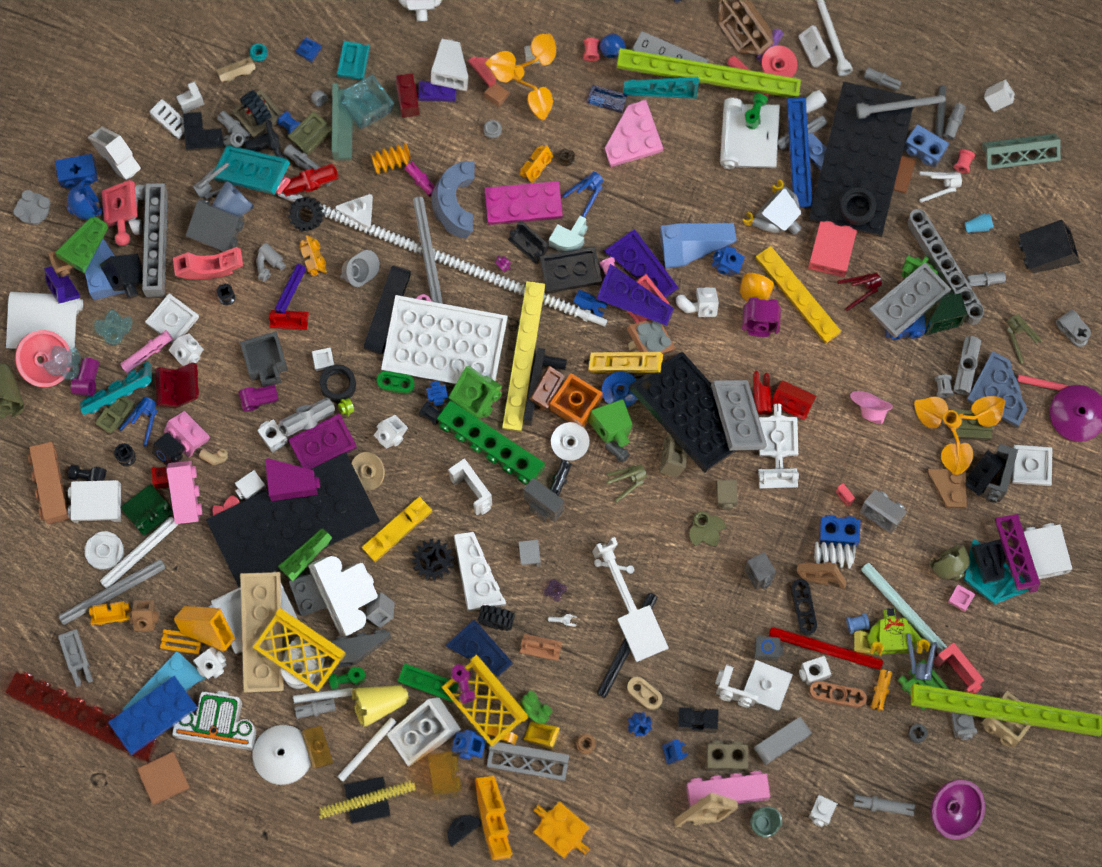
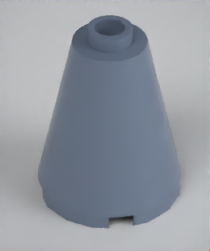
(232, 200)

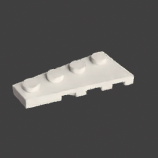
(476, 574)

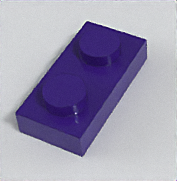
(435, 92)

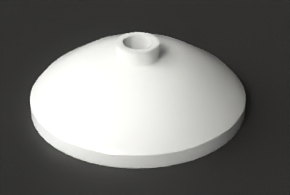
(285, 768)

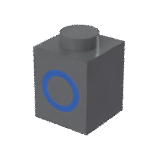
(767, 648)

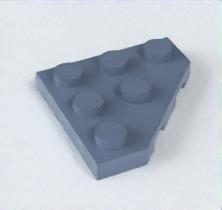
(999, 381)

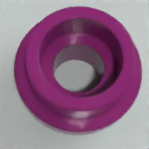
(503, 263)

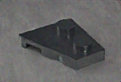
(990, 560)

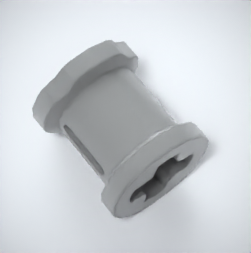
(944, 379)

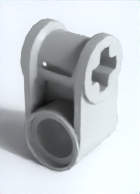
(1073, 326)

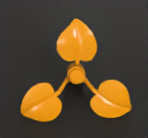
(504, 69)
(935, 409)

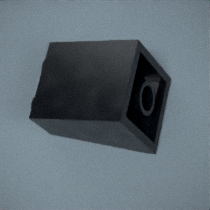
(1049, 247)

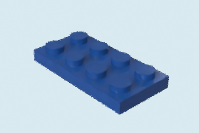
(153, 715)

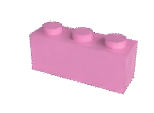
(184, 492)

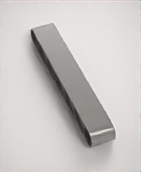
(944, 257)

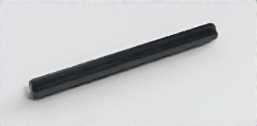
(621, 656)

